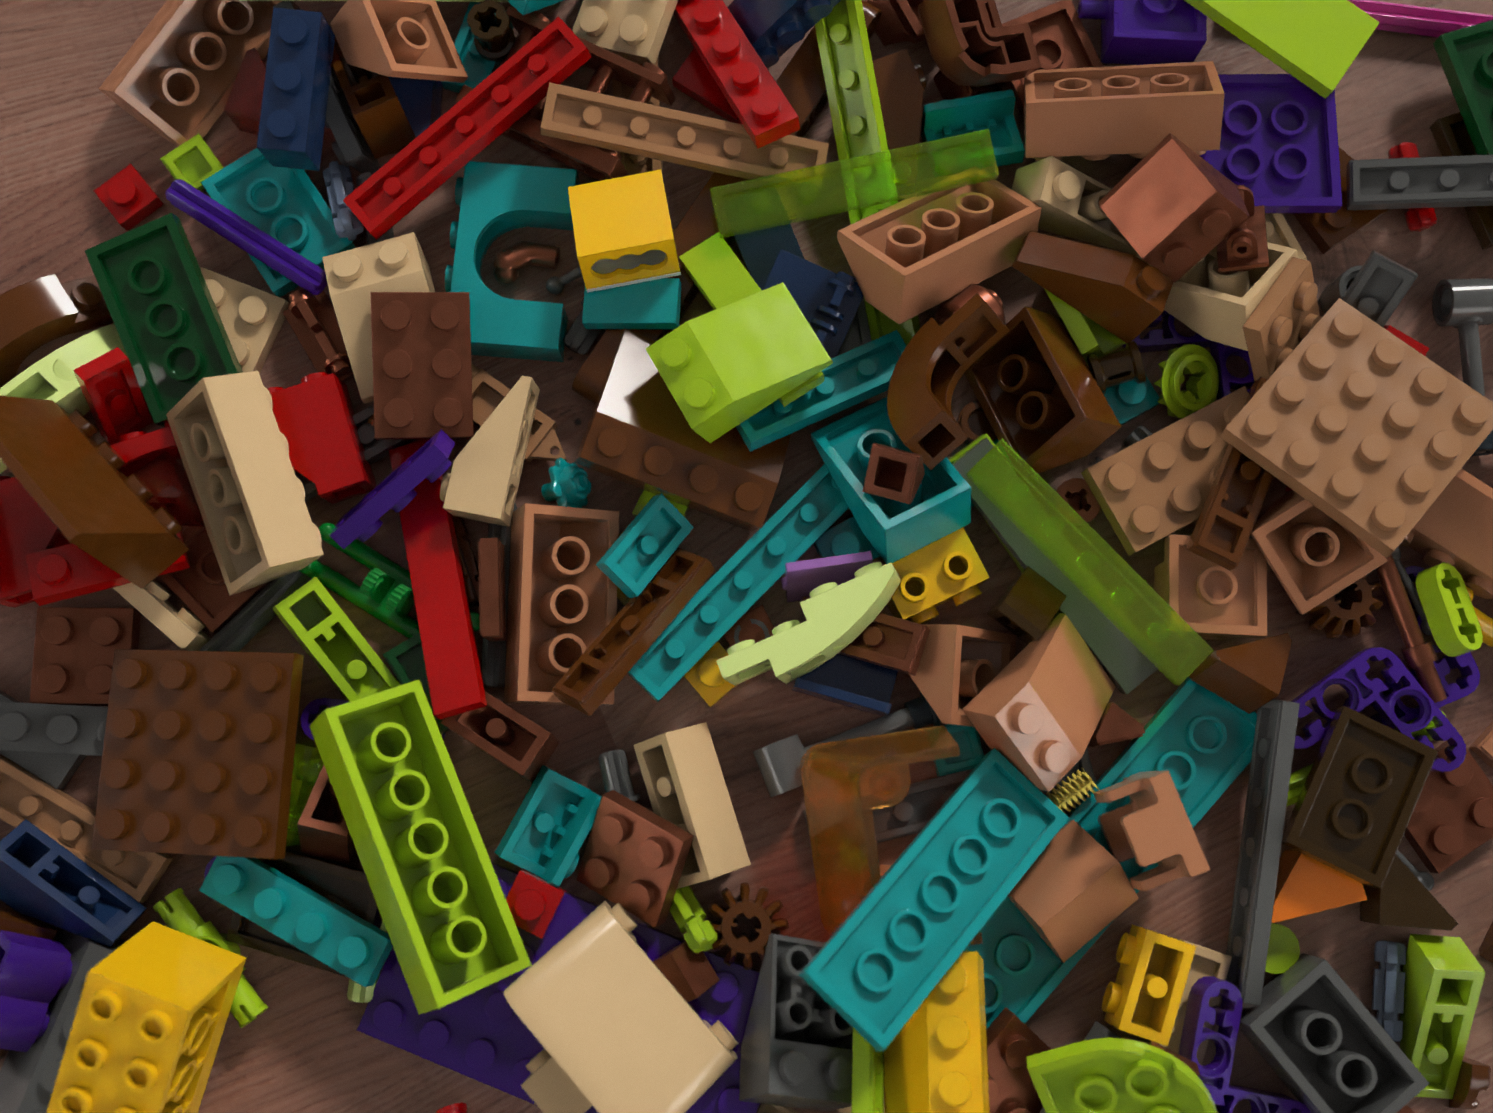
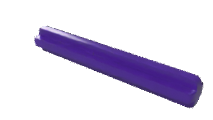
(247, 236)

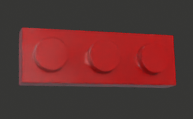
(71, 572)

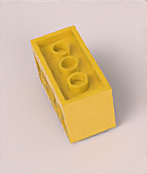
(148, 1026)

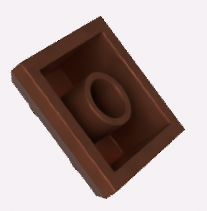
(1174, 208)

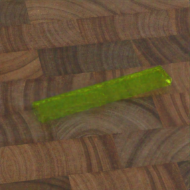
(854, 183)
(1089, 562)

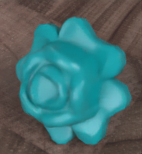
(568, 485)

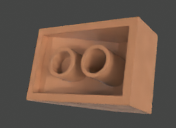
(1044, 704)

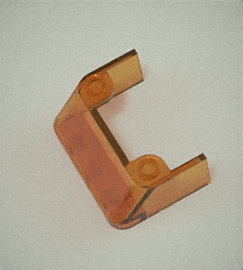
(840, 790)

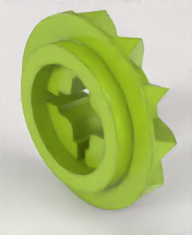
(1201, 387)

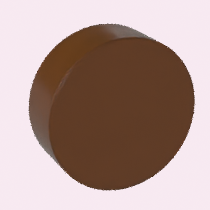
(974, 422)

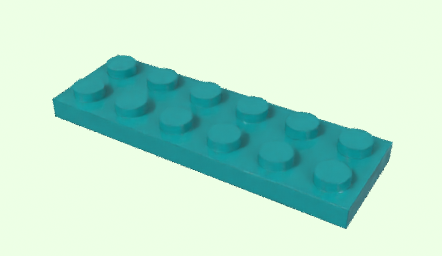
(934, 900)

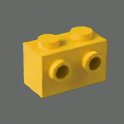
(937, 575)
(1148, 984)

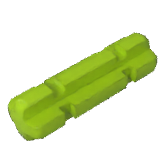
(689, 918)

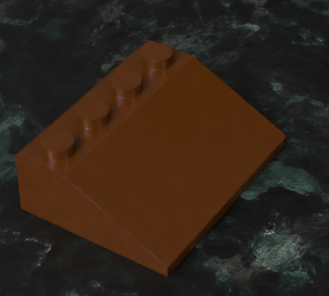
(647, 442)
(86, 490)

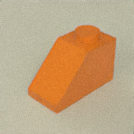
(1311, 887)

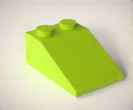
(738, 359)

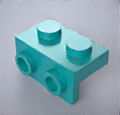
(977, 113)
(550, 827)

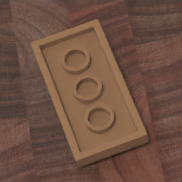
(1164, 477)

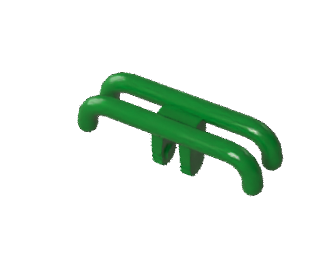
(383, 593)

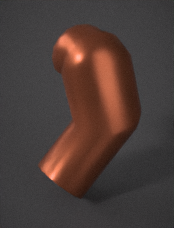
(522, 254)

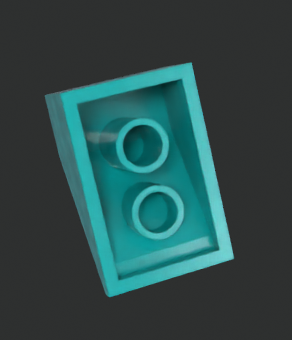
(890, 525)

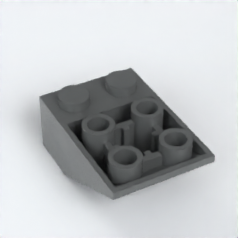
(794, 1041)

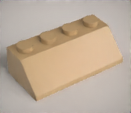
(244, 480)

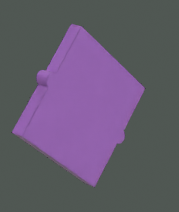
(809, 574)

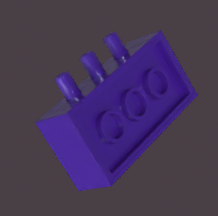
(1147, 30)

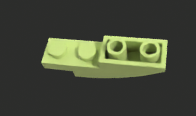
(54, 375)
(833, 621)

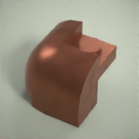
(973, 44)

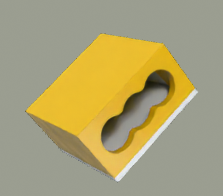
(623, 231)

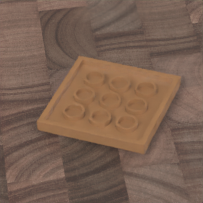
(1362, 426)

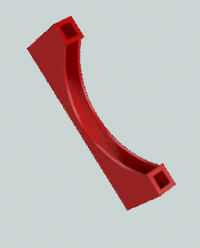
(321, 447)

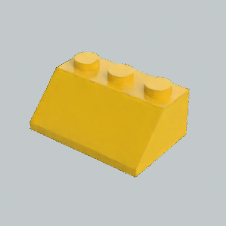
(942, 1050)

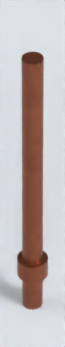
(1417, 652)

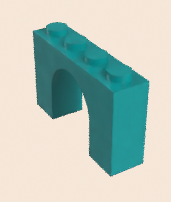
(492, 202)

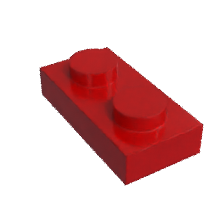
(113, 395)

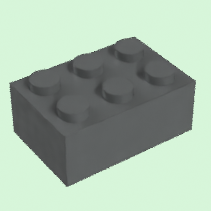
(1328, 1043)

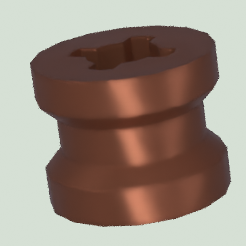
(1079, 489)

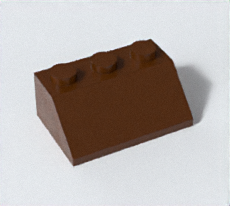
(1041, 393)

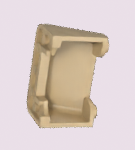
(619, 1021)

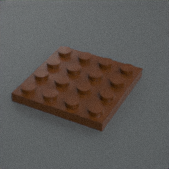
(199, 753)

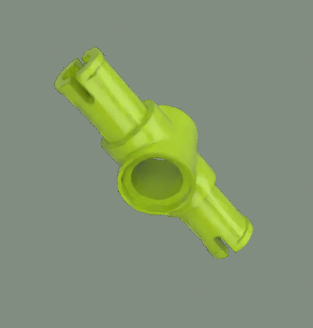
(183, 917)

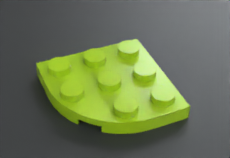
(1116, 1078)

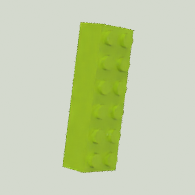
(419, 845)

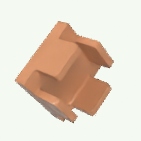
(1211, 598)
(1151, 829)

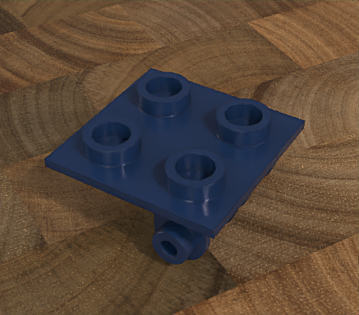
(823, 296)

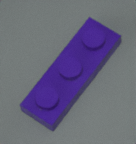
(394, 491)

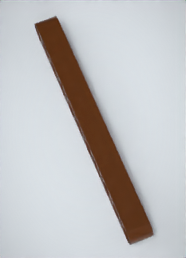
(806, 92)

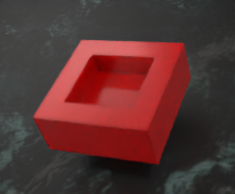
(128, 197)
(533, 903)

